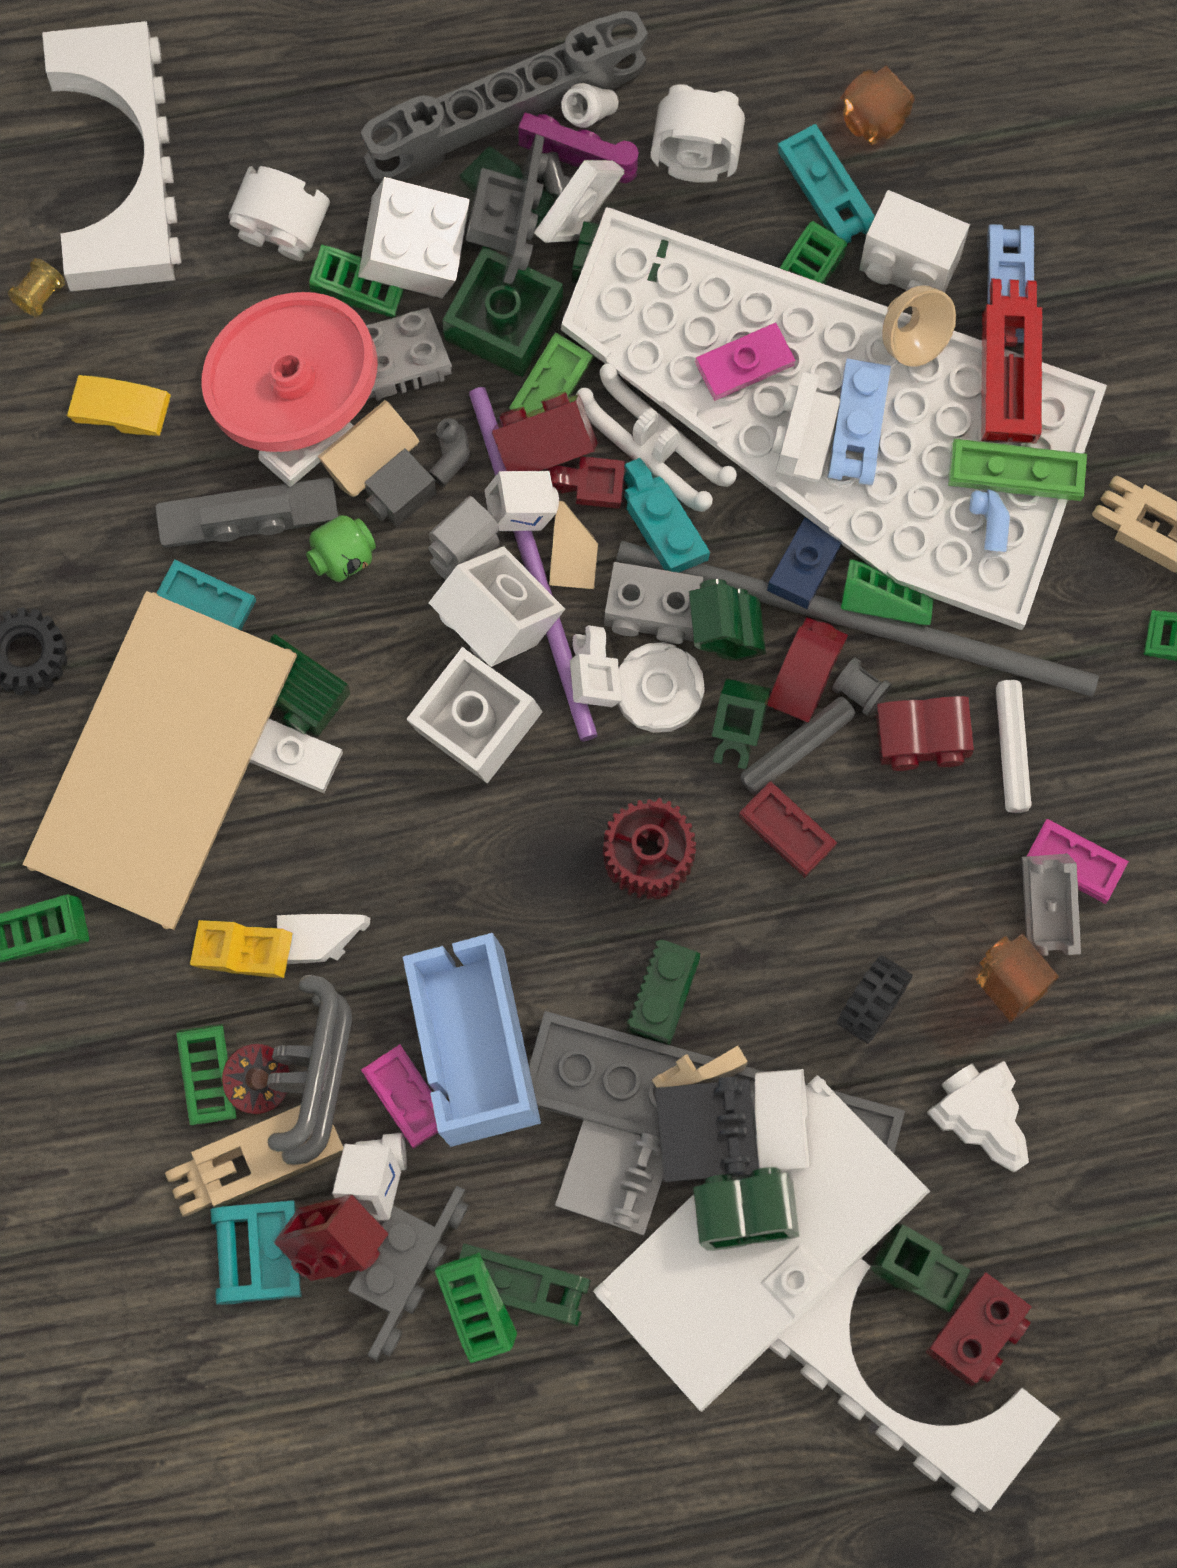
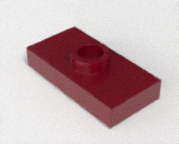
(787, 829)

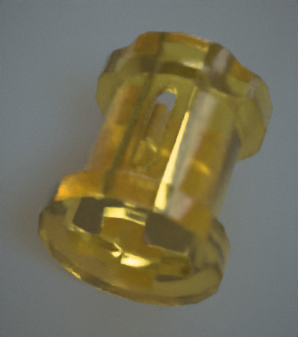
(36, 287)

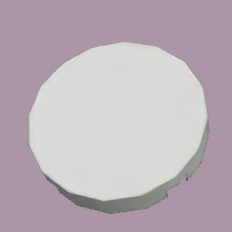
(660, 687)

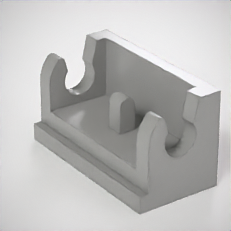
(1051, 903)

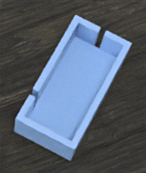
(471, 1040)

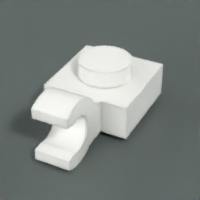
(592, 673)

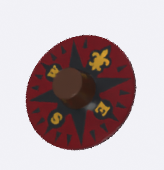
(247, 1077)

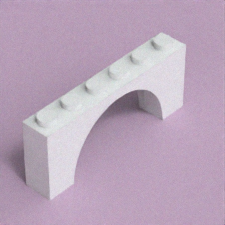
(135, 239)
(972, 1457)

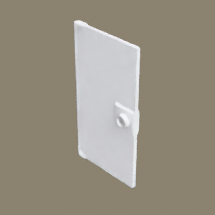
(721, 1309)

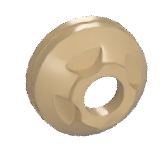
(927, 330)

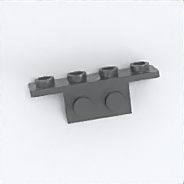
(503, 209)
(246, 513)
(403, 1260)

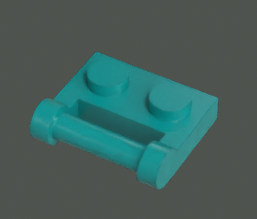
(270, 1268)

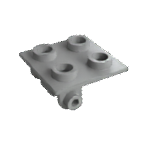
(407, 350)
(613, 1177)

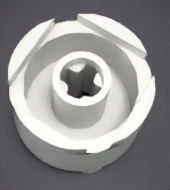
(698, 133)
(279, 211)

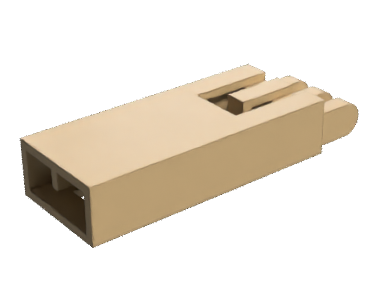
(1134, 529)
(265, 1165)

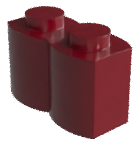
(924, 732)

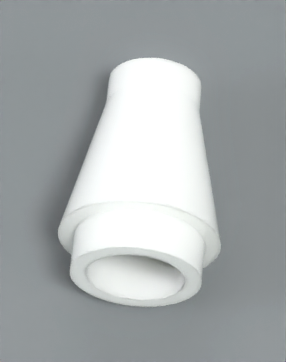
(588, 104)

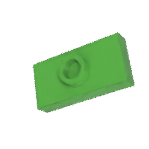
(555, 372)

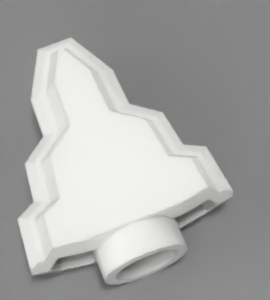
(984, 1113)

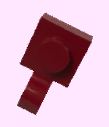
(596, 481)

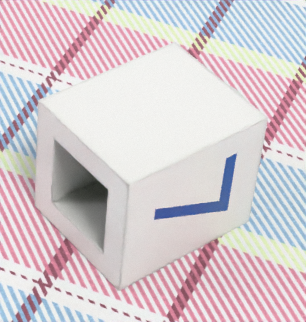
(522, 500)
(370, 1176)

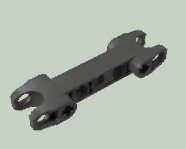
(429, 126)

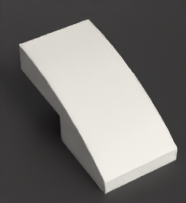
(781, 1119)

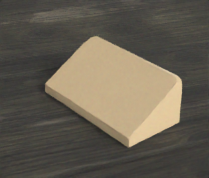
(367, 448)

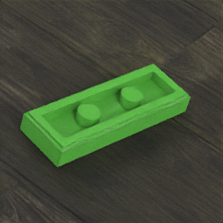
(1017, 469)

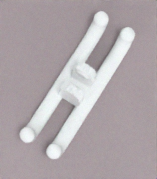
(654, 441)

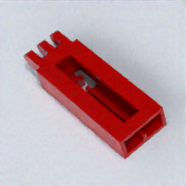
(1009, 383)

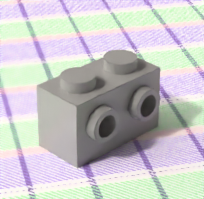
(650, 602)

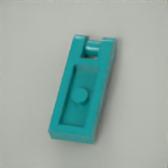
(826, 183)

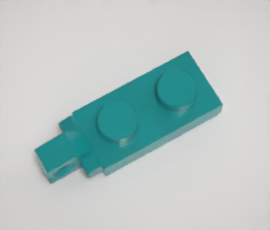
(662, 520)

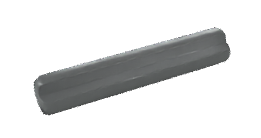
(797, 745)

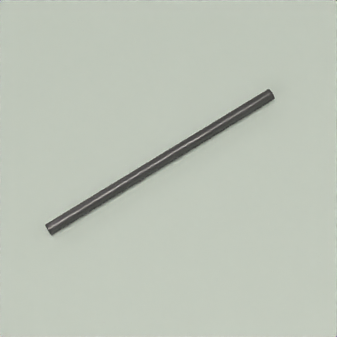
(895, 630)

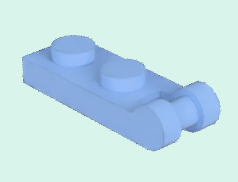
(1010, 265)
(859, 420)

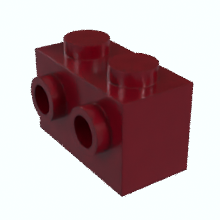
(544, 435)
(331, 1238)
(979, 1331)

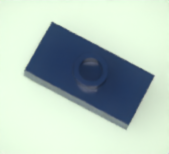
(804, 564)

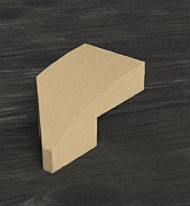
(572, 551)
(686, 1074)

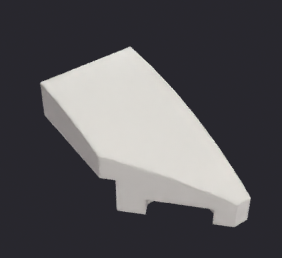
(320, 935)

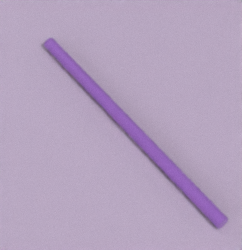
(533, 563)

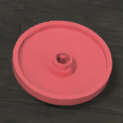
(289, 372)

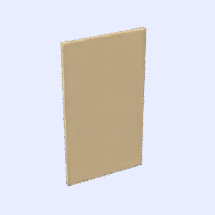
(160, 760)

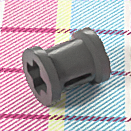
(861, 686)

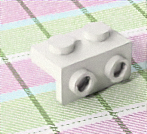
(808, 431)

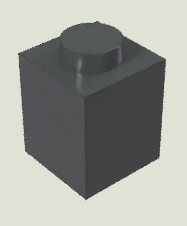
(399, 489)

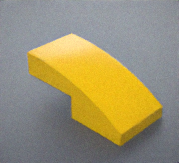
(119, 404)
(241, 949)

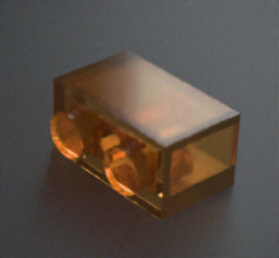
(1015, 976)

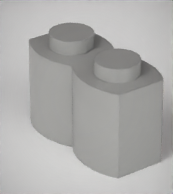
(462, 536)

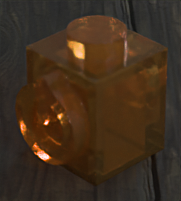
(876, 105)

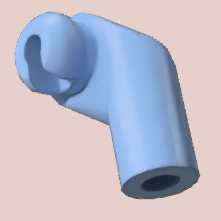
(997, 518)

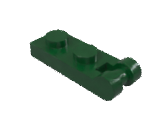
(527, 1285)

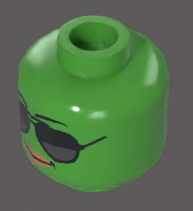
(341, 548)

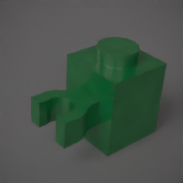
(739, 718)

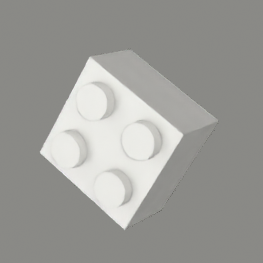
(413, 238)
(912, 245)
(496, 606)
(474, 715)

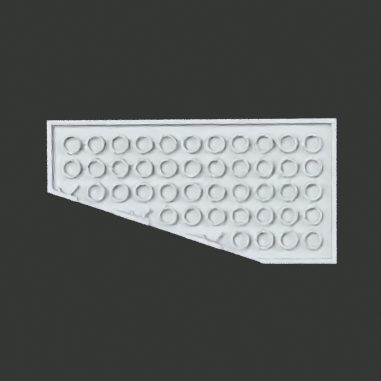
(909, 517)

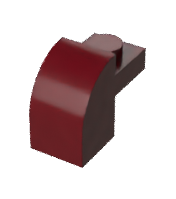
(807, 669)

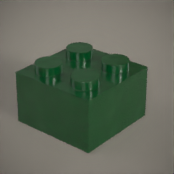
(500, 318)

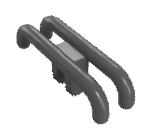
(320, 1081)

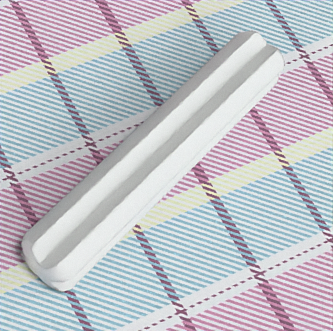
(1013, 746)

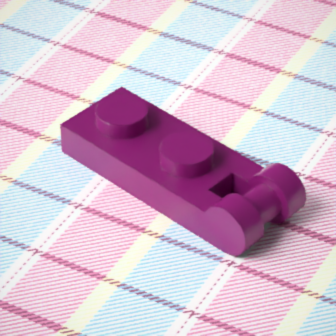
(577, 145)

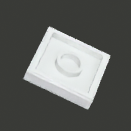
(579, 200)

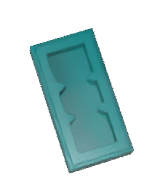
(206, 595)

